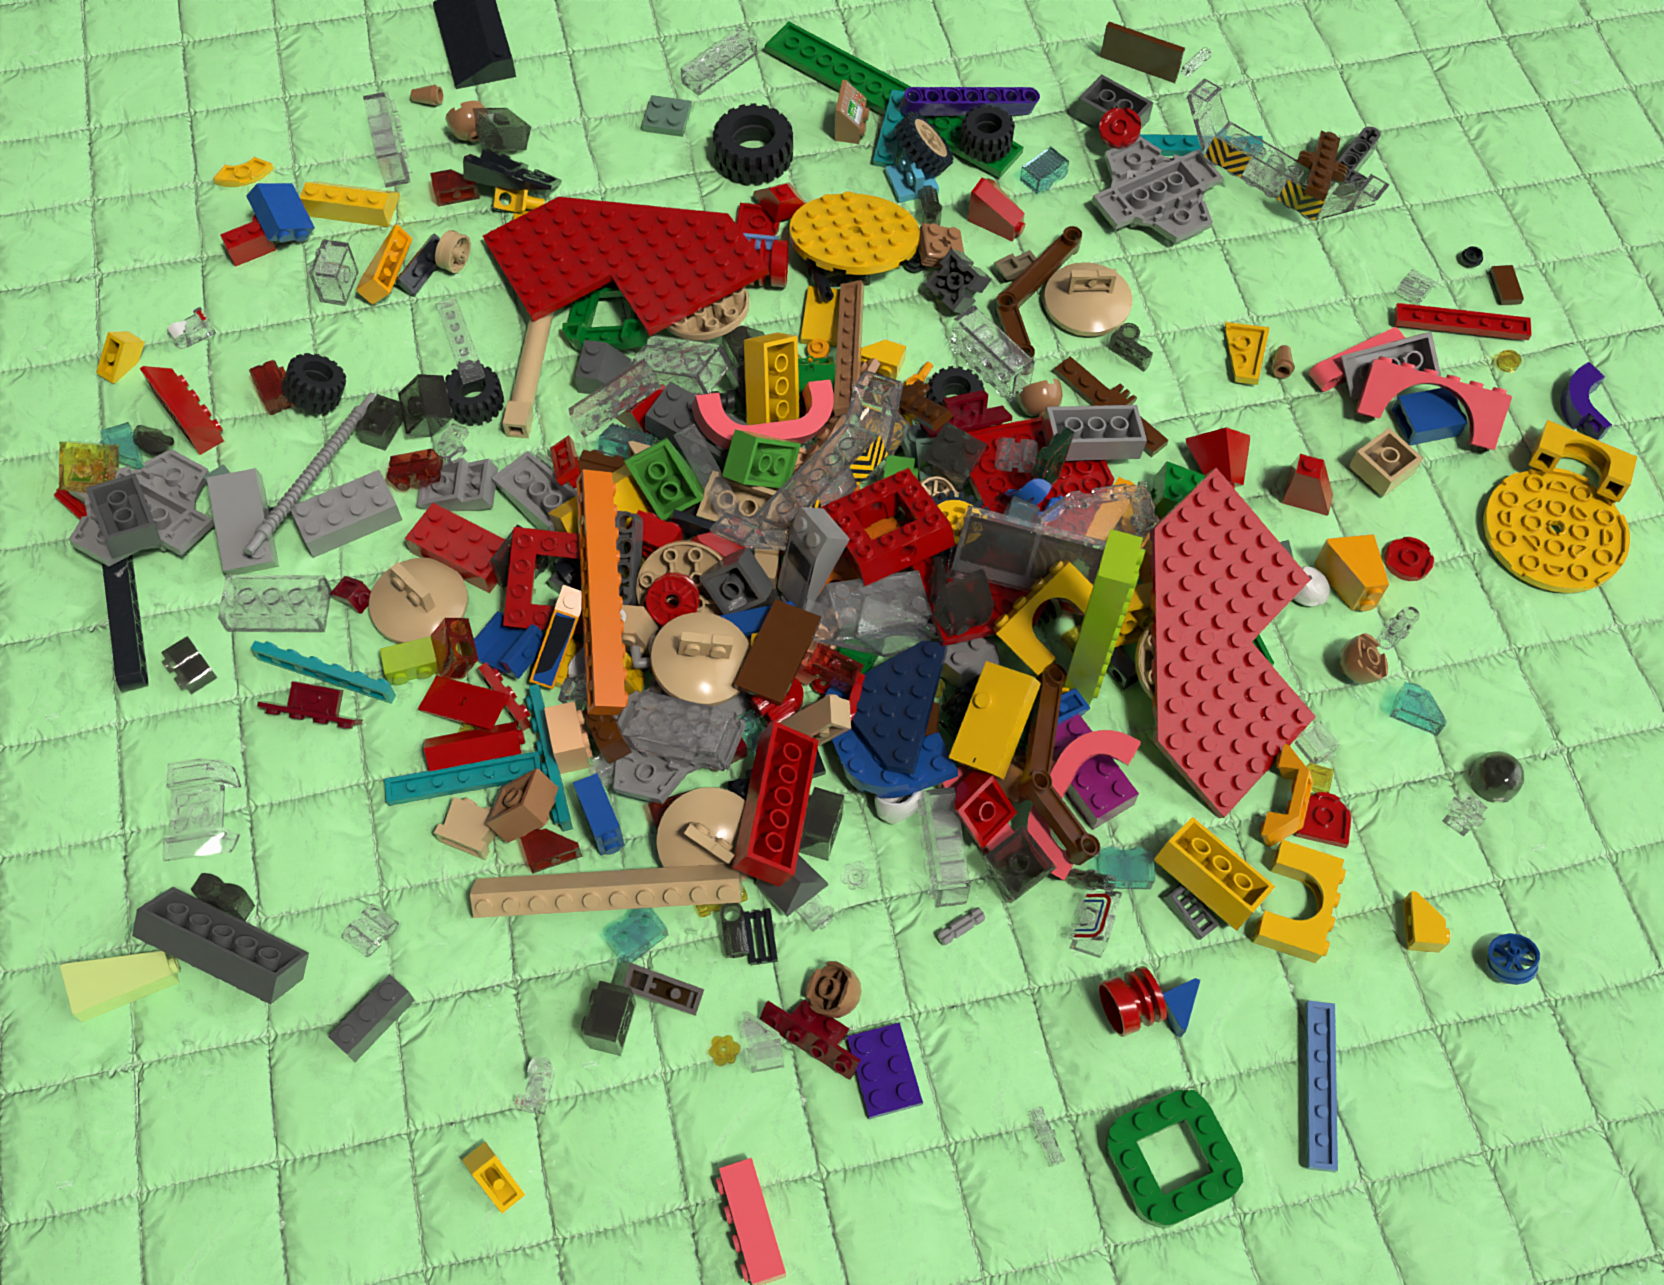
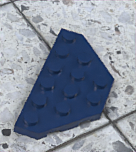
(898, 704)

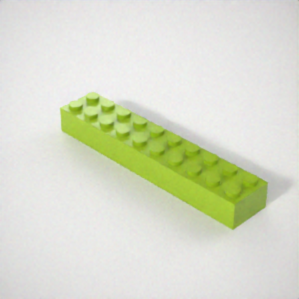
(1105, 613)

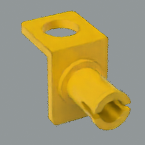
(518, 202)

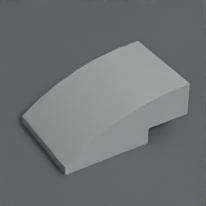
(461, 486)

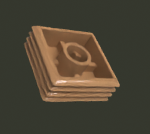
(936, 242)

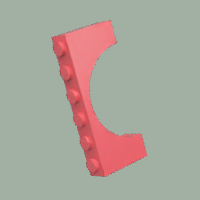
(1484, 407)

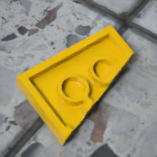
(1246, 350)

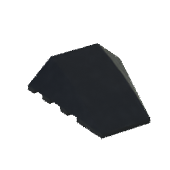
(505, 173)

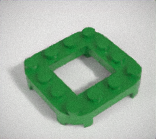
(581, 318)
(1190, 1199)

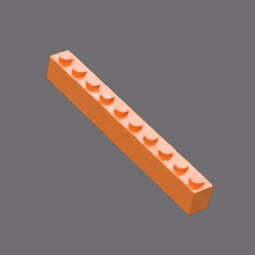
(601, 593)

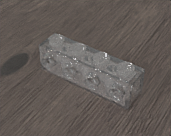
(719, 60)
(614, 397)

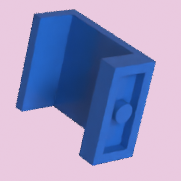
(508, 647)

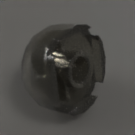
(1497, 776)

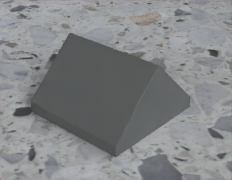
(796, 890)

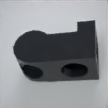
(1122, 668)

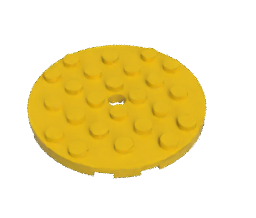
(854, 233)
(1577, 559)

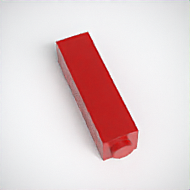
(473, 746)

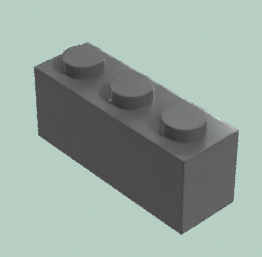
(372, 1018)

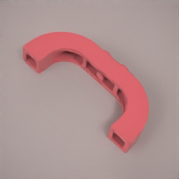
(720, 428)
(1096, 743)

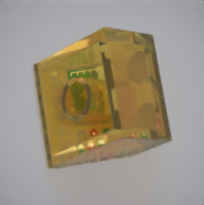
(86, 464)

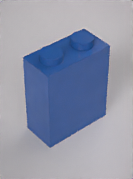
(280, 212)
(1429, 416)
(599, 814)

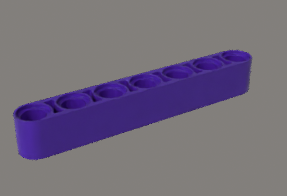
(960, 100)

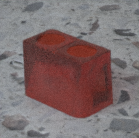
(447, 665)

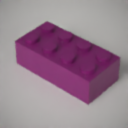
(1099, 786)

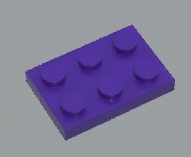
(885, 1071)

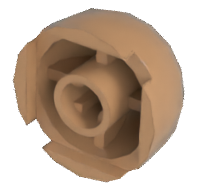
(463, 121)
(1039, 396)
(1362, 660)
(834, 990)

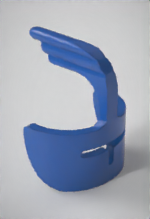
(1035, 489)

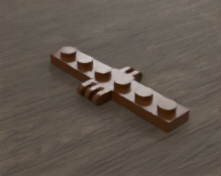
(1322, 165)
(1098, 394)
(921, 408)

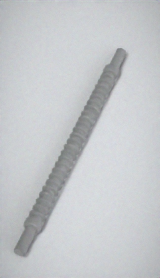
(309, 475)

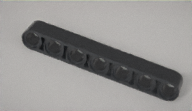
(125, 625)

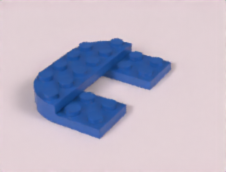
(868, 772)

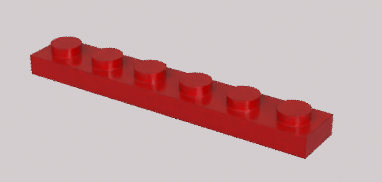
(1463, 321)

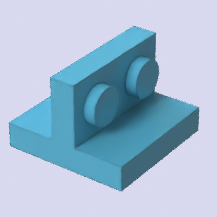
(908, 178)

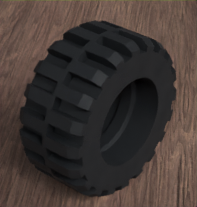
(750, 124)

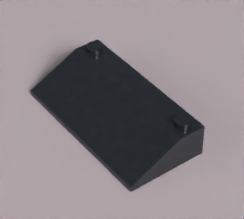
(474, 41)

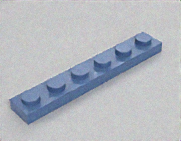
(1321, 1087)

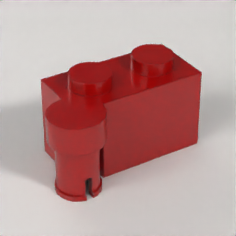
(247, 242)

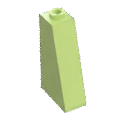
(115, 981)

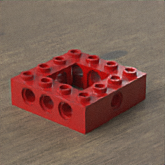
(896, 550)
(521, 577)

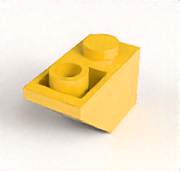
(889, 354)

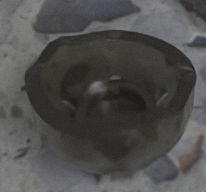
(152, 440)

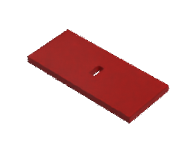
(479, 709)

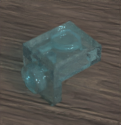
(752, 730)

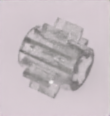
(604, 770)

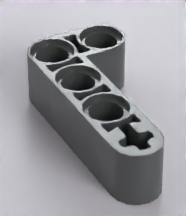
(1359, 153)
(633, 558)

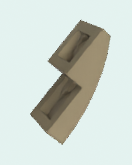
(1012, 267)

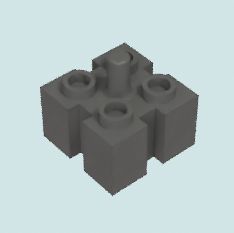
(958, 281)

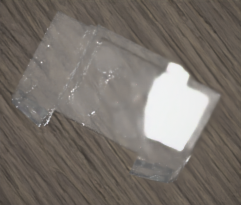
(198, 808)

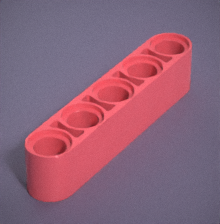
(1330, 372)

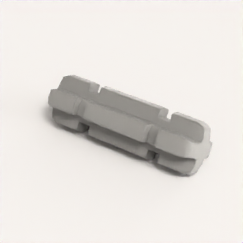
(961, 926)

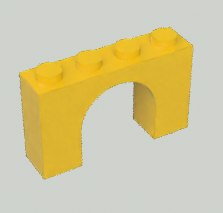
(1611, 464)
(1016, 626)
(1322, 876)

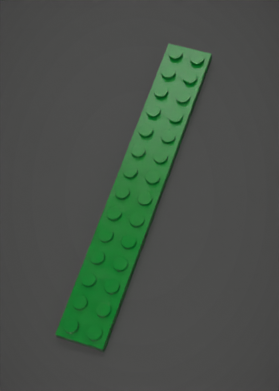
(833, 65)

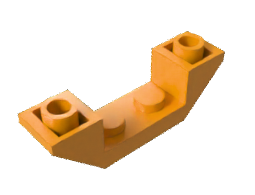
(1278, 825)

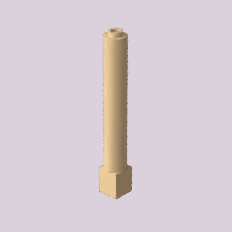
(519, 410)

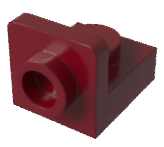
(353, 593)

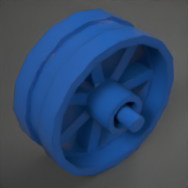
(1517, 948)

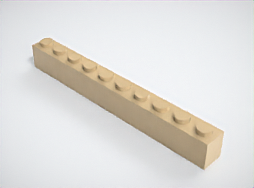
(606, 890)

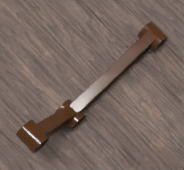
(1029, 282)
(1036, 778)

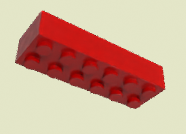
(776, 804)

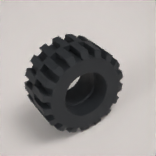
(987, 133)
(952, 382)
(314, 383)
(476, 408)

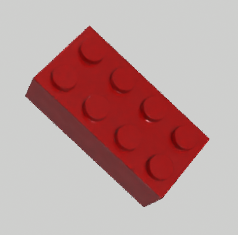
(456, 544)

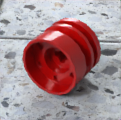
(775, 259)
(1132, 1001)

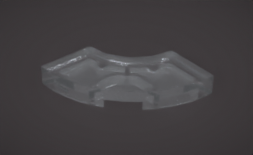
(450, 443)

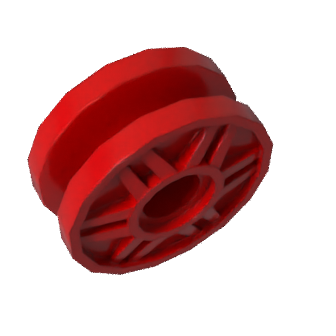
(675, 584)

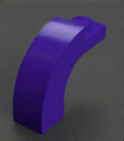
(1576, 403)

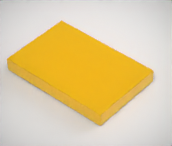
(821, 317)

